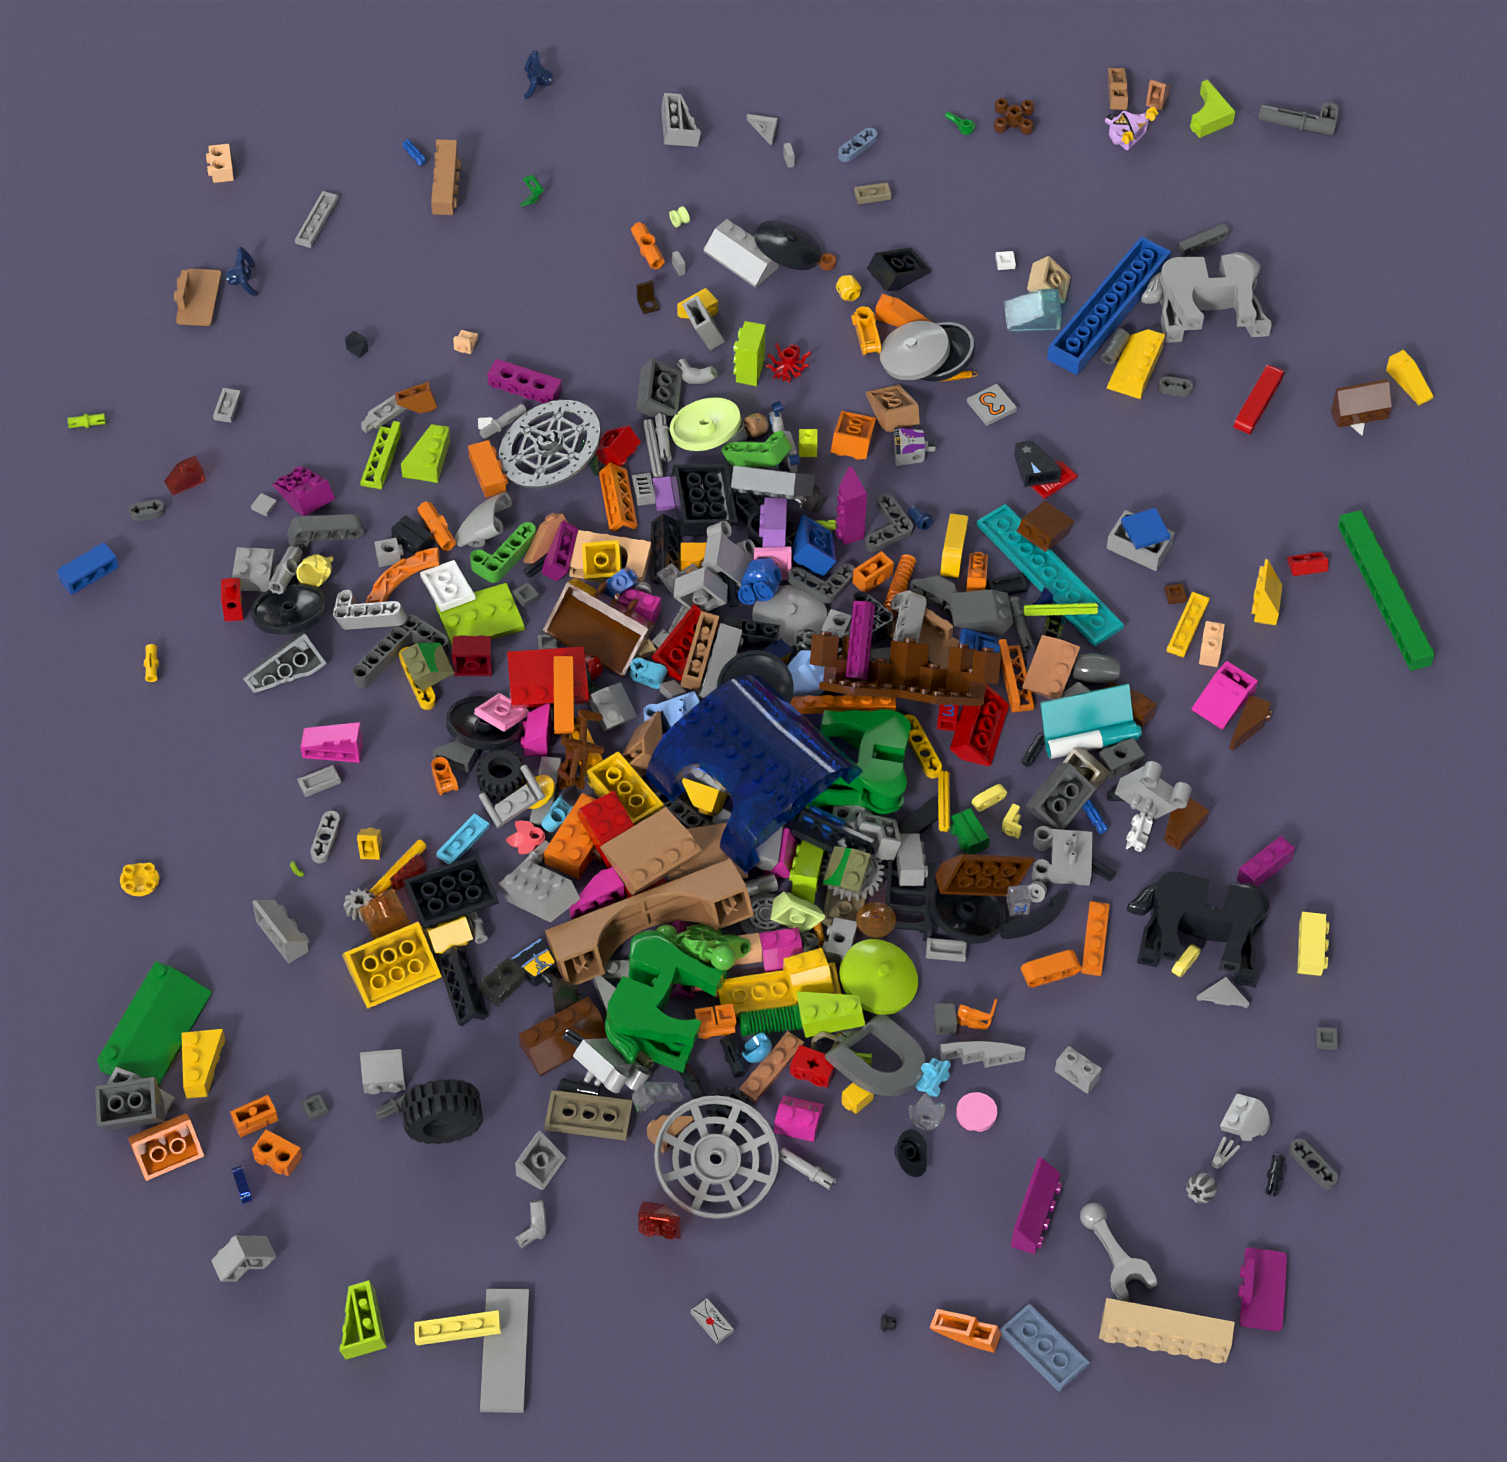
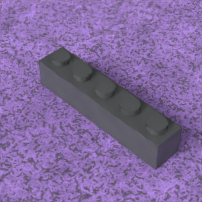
(1203, 240)

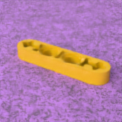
(418, 693)
(923, 745)

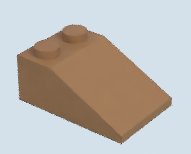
(893, 407)

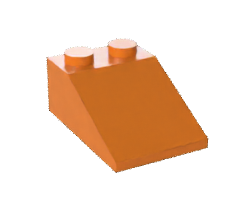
(853, 435)

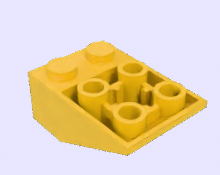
(1267, 595)

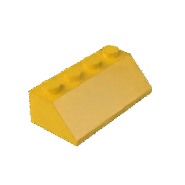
(1137, 363)
(634, 794)

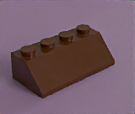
(544, 1041)

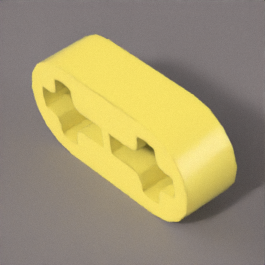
(989, 797)
(1186, 960)

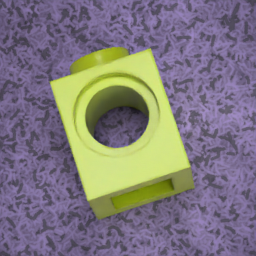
(807, 442)

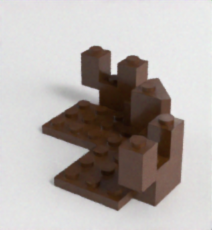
(908, 672)

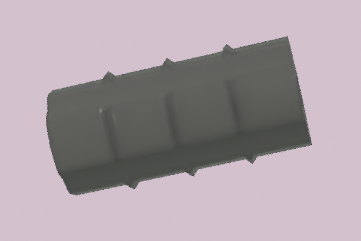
(1115, 346)

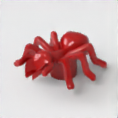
(790, 357)

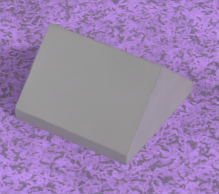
(539, 1161)

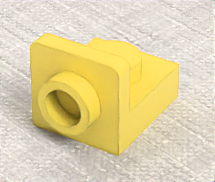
(1010, 823)

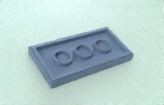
(1044, 1347)

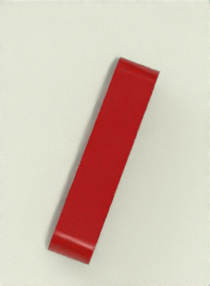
(1259, 399)

